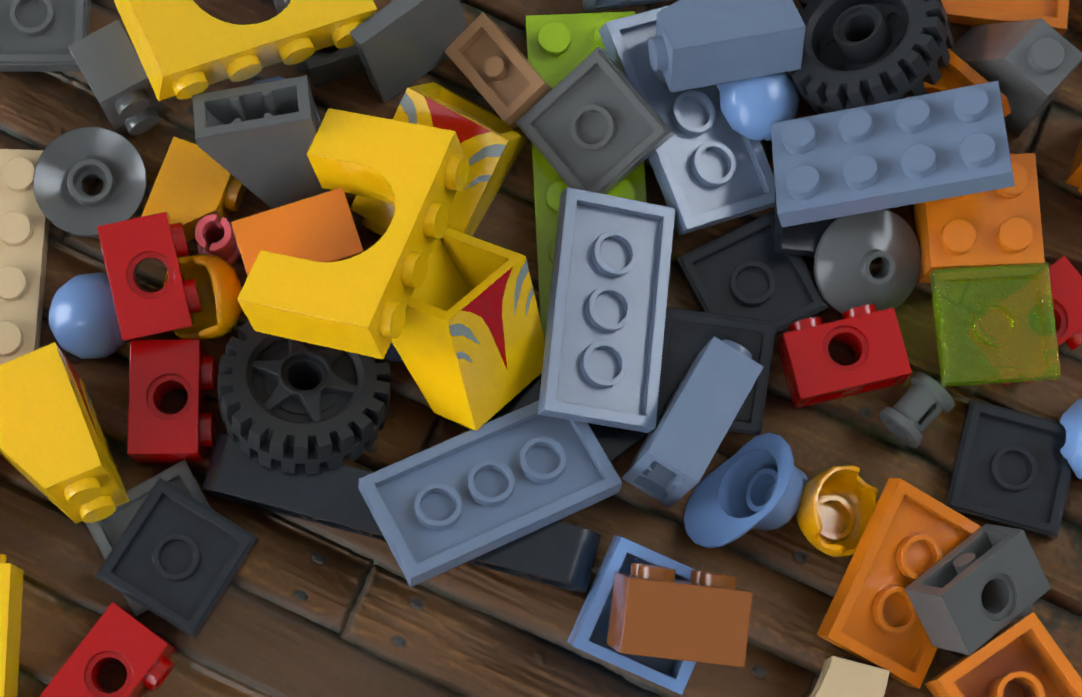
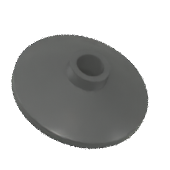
(74, 161)
(846, 254)

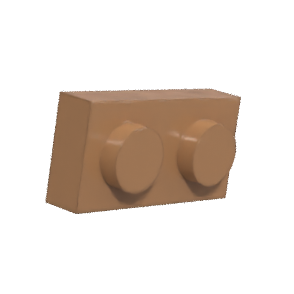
(498, 69)

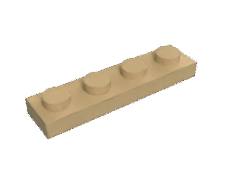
(22, 255)

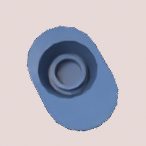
(748, 491)

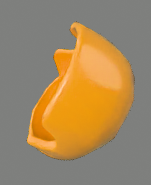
(218, 295)
(836, 510)

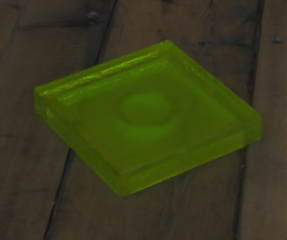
(995, 324)

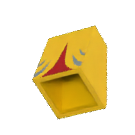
(484, 139)
(472, 329)
(56, 435)

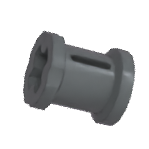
(917, 409)

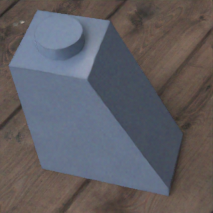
(725, 41)
(694, 422)

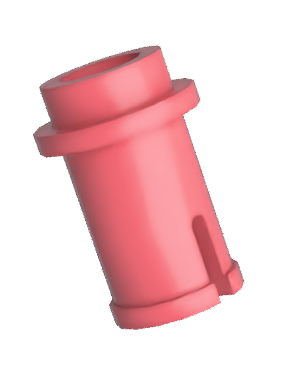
(210, 230)

